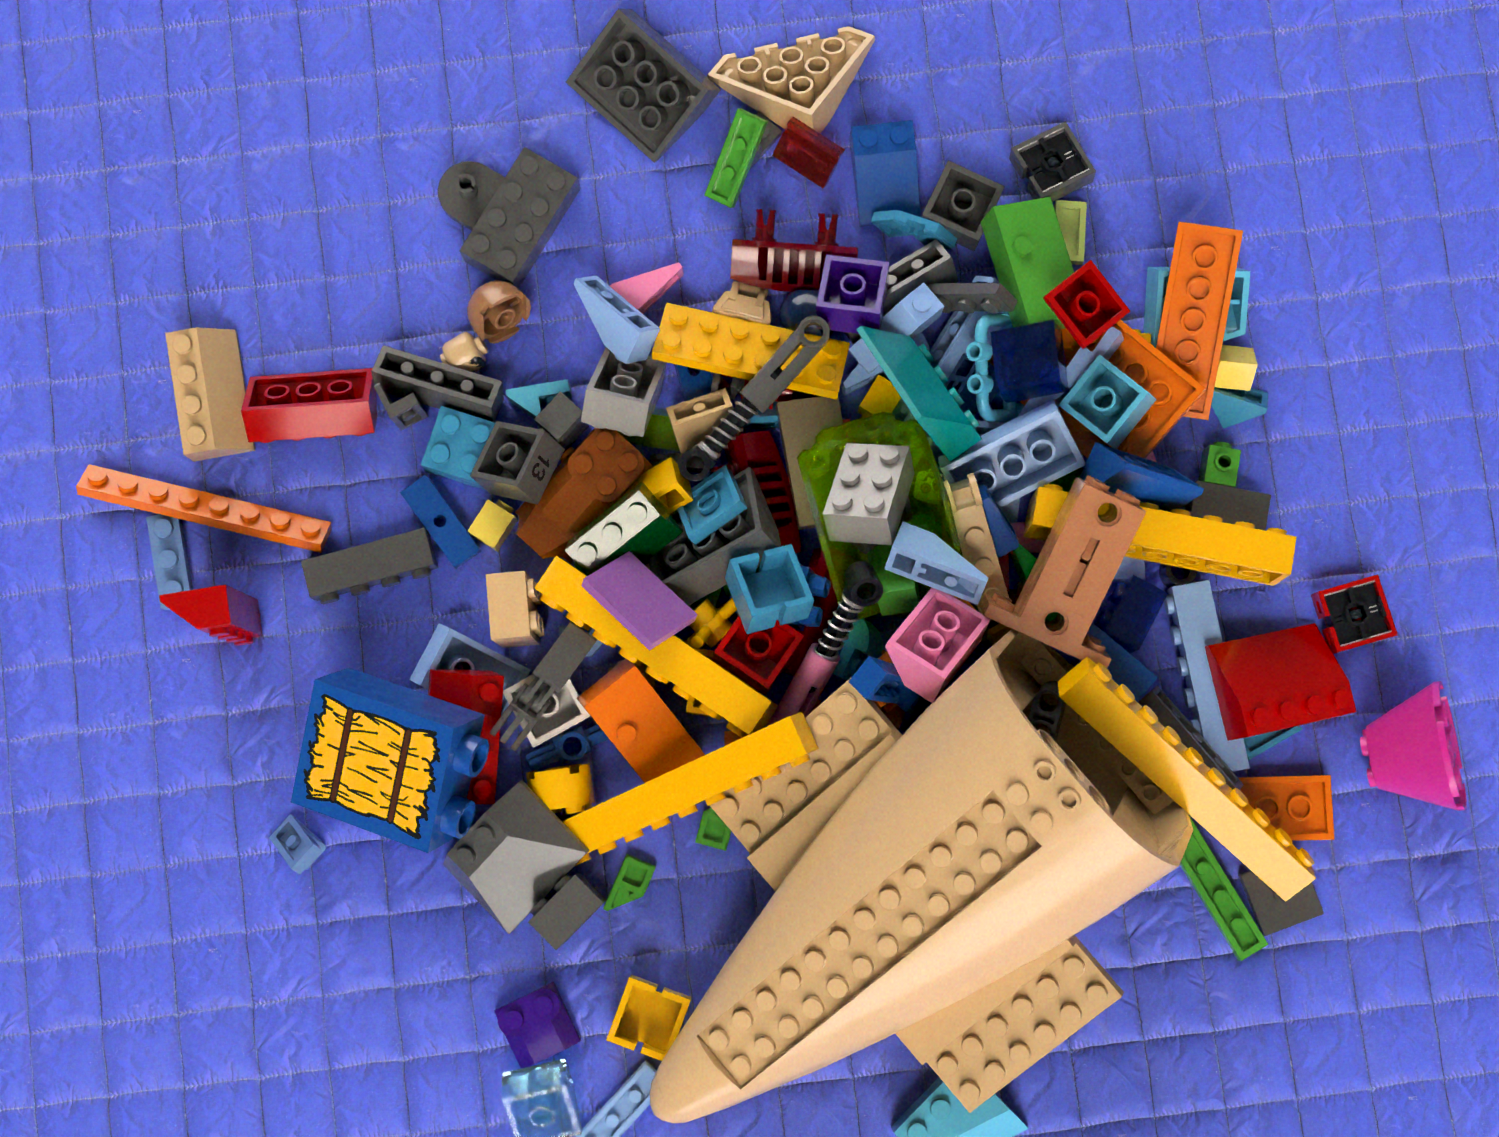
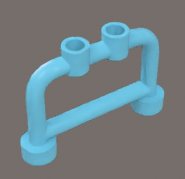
(1010, 410)

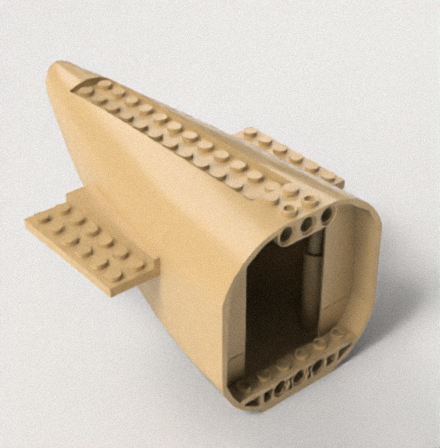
(926, 891)

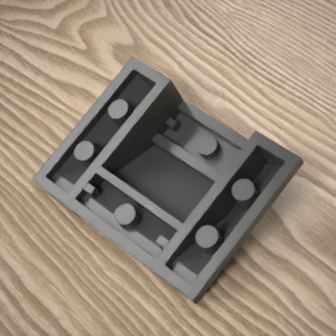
(514, 856)

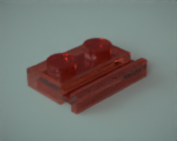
(808, 152)

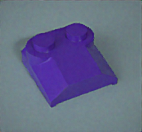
(537, 1025)

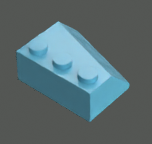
(1155, 296)
(942, 1115)

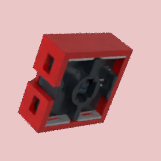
(1367, 610)

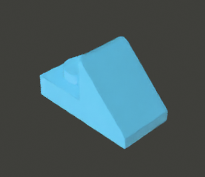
(531, 397)

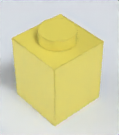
(1236, 368)
(493, 524)

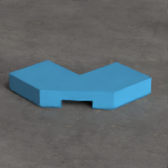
(900, 223)

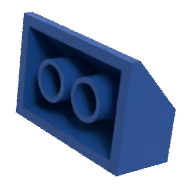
(1140, 477)

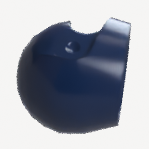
(797, 307)

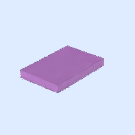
(639, 600)

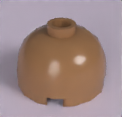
(497, 310)

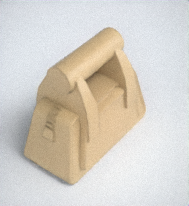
(745, 303)

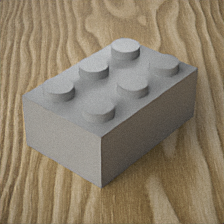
(623, 394)
(869, 493)

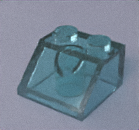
(541, 1101)

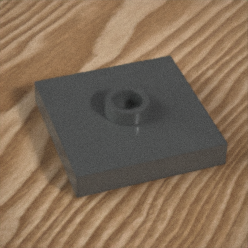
(1272, 911)

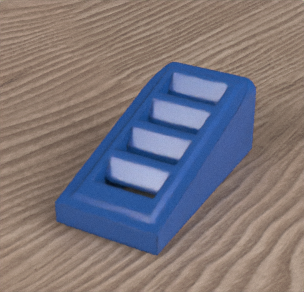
(1001, 530)

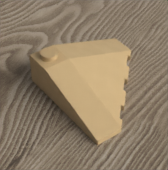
(796, 80)

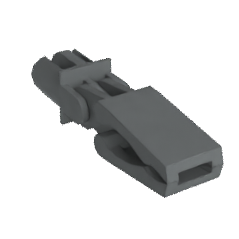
(552, 670)

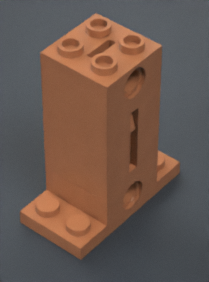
(1073, 571)

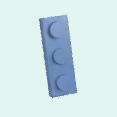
(169, 555)

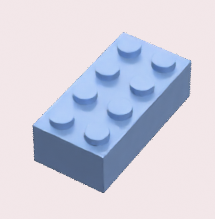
(1019, 455)

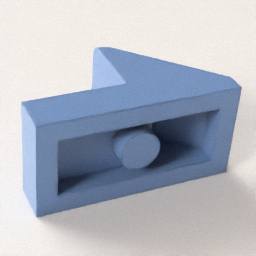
(297, 844)

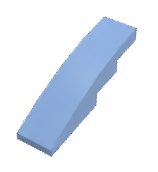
(1079, 364)

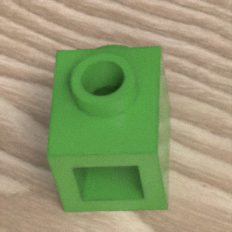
(1220, 464)

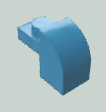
(862, 642)

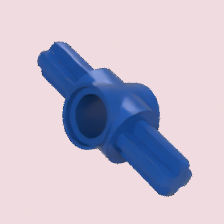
(554, 751)

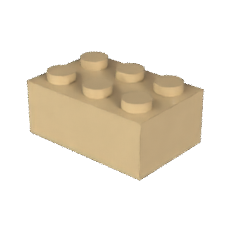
(513, 609)

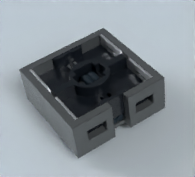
(1052, 163)

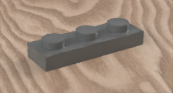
(974, 297)

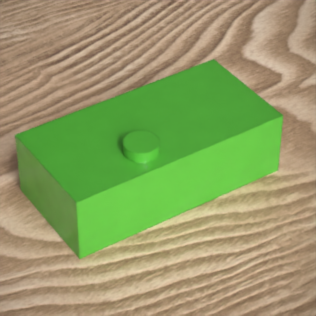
(1028, 256)

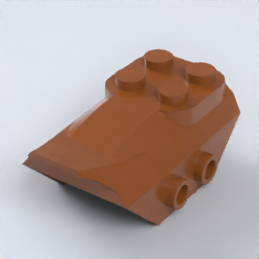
(580, 491)

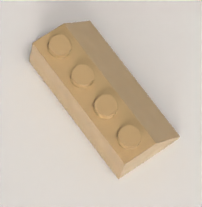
(208, 392)

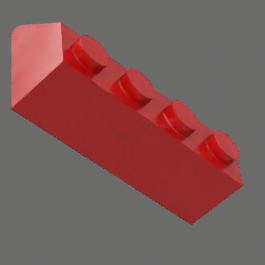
(310, 405)
(218, 611)
(481, 693)

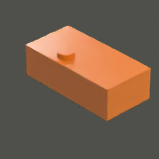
(639, 722)

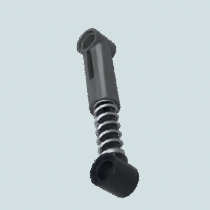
(757, 395)

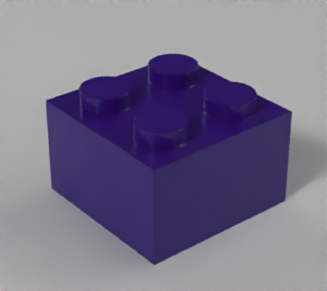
(852, 293)

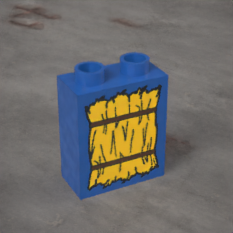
(389, 759)

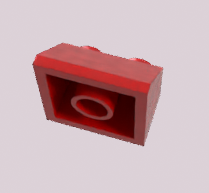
(1086, 304)
(758, 655)

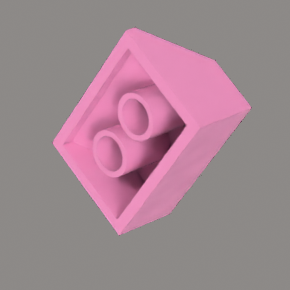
(935, 642)

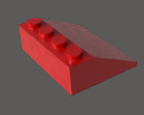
(1277, 681)

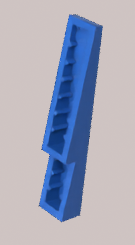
(881, 682)

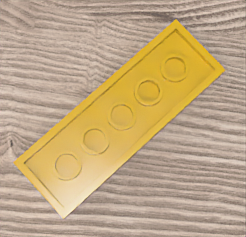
(742, 348)

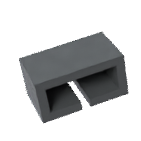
(562, 421)

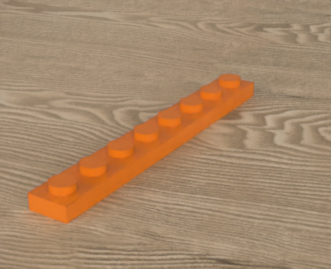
(204, 508)

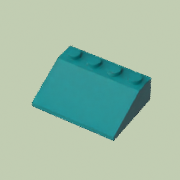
(924, 390)

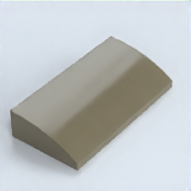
(799, 425)

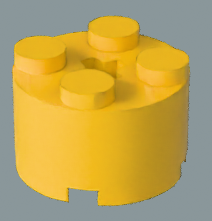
(564, 787)

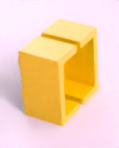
(648, 1017)

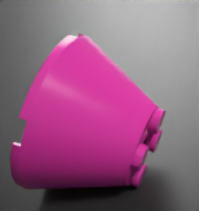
(1417, 751)

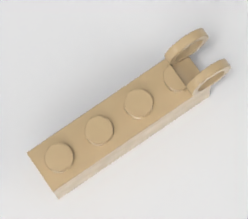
(975, 533)

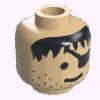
(465, 352)

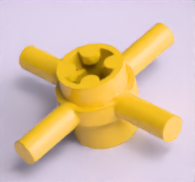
(711, 623)

